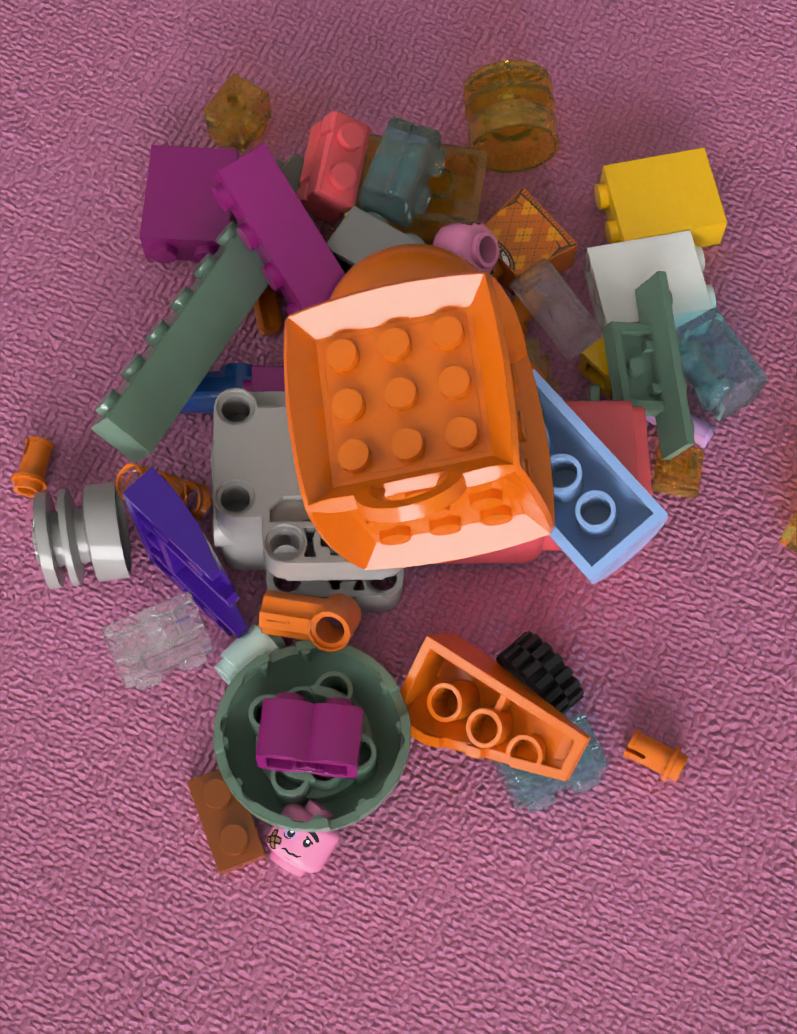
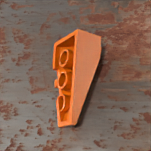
(481, 709)

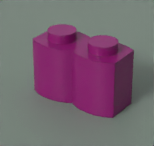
(310, 736)

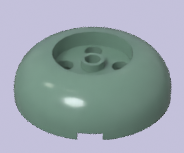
(317, 677)

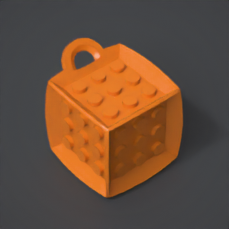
(417, 422)

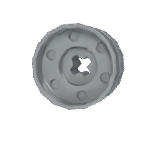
(81, 535)

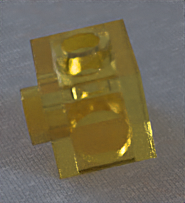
(238, 113)

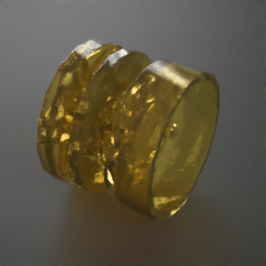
(511, 115)

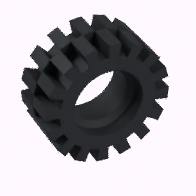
(542, 671)

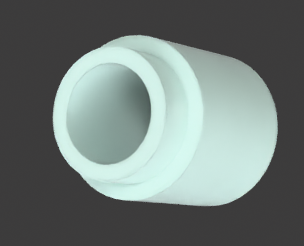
(245, 650)

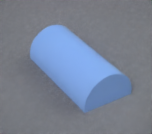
(598, 503)

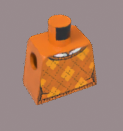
(526, 236)

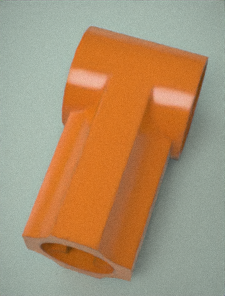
(306, 619)

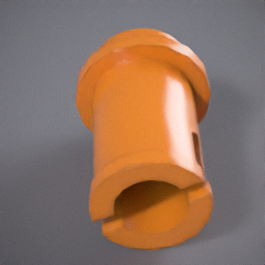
(33, 467)
(656, 755)

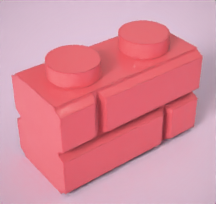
(333, 166)

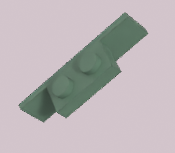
(648, 365)

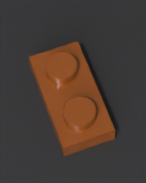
(225, 823)

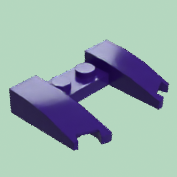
(182, 550)

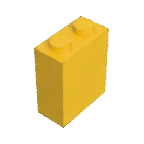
(661, 198)

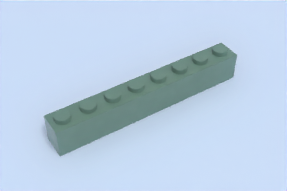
(187, 343)

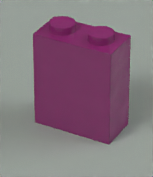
(179, 205)

